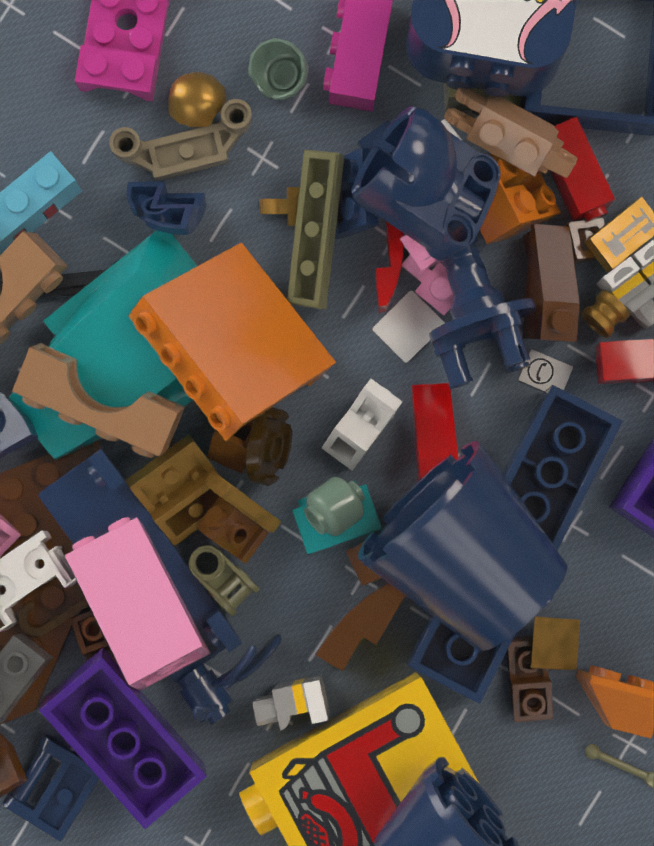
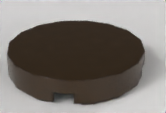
(268, 446)

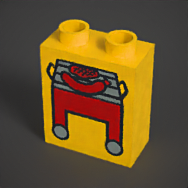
(351, 770)

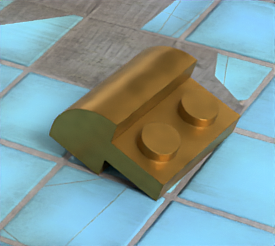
(175, 489)

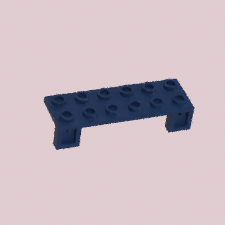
(96, 497)

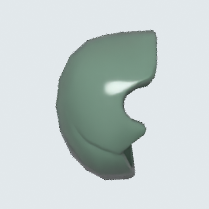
(278, 69)

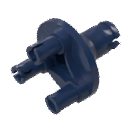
(478, 315)

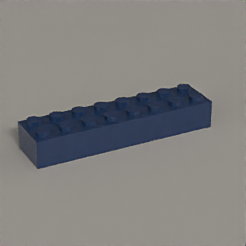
(551, 478)

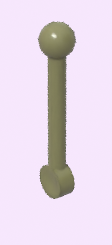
(593, 752)

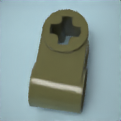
(224, 580)

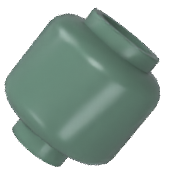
(334, 506)

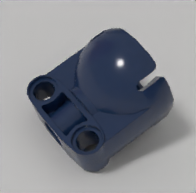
(429, 185)

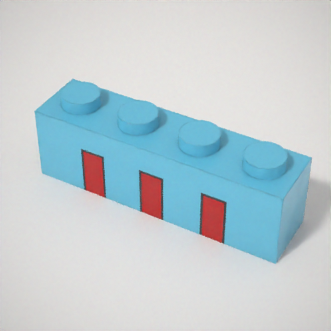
(34, 198)

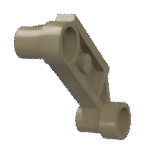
(186, 150)

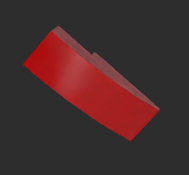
(625, 361)

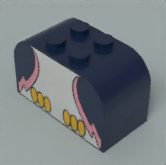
(490, 43)

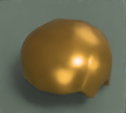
(196, 99)

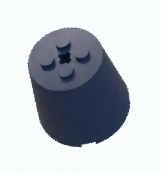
(467, 550)

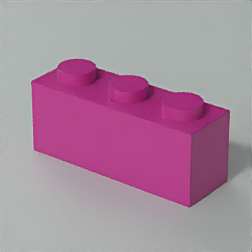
(358, 53)

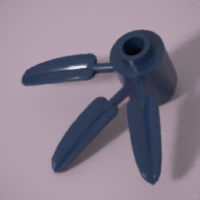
(208, 694)

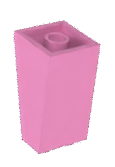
(136, 603)

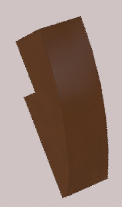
(366, 620)

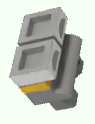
(634, 285)
(292, 699)

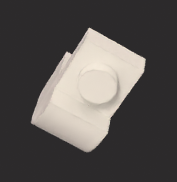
(362, 424)

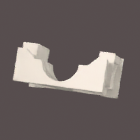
(22, 574)

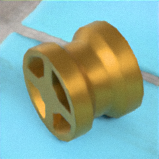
(605, 314)

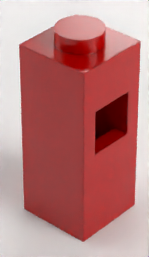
(586, 188)

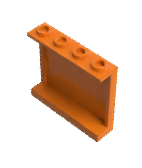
(231, 339)

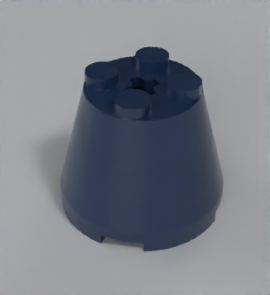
(445, 811)

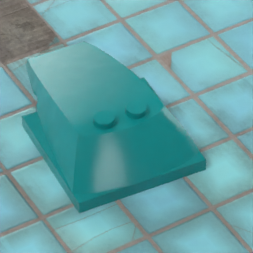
(111, 355)

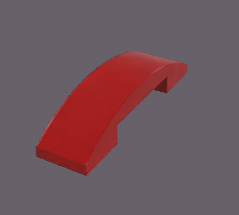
(387, 278)

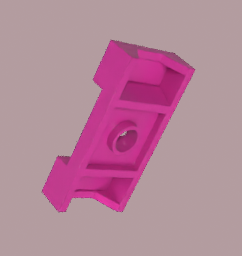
(122, 57)

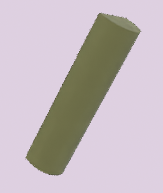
(315, 228)

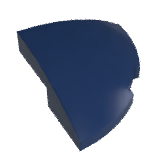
(163, 210)

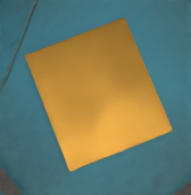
(555, 643)

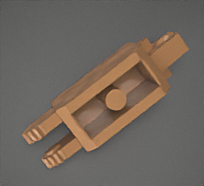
(511, 134)

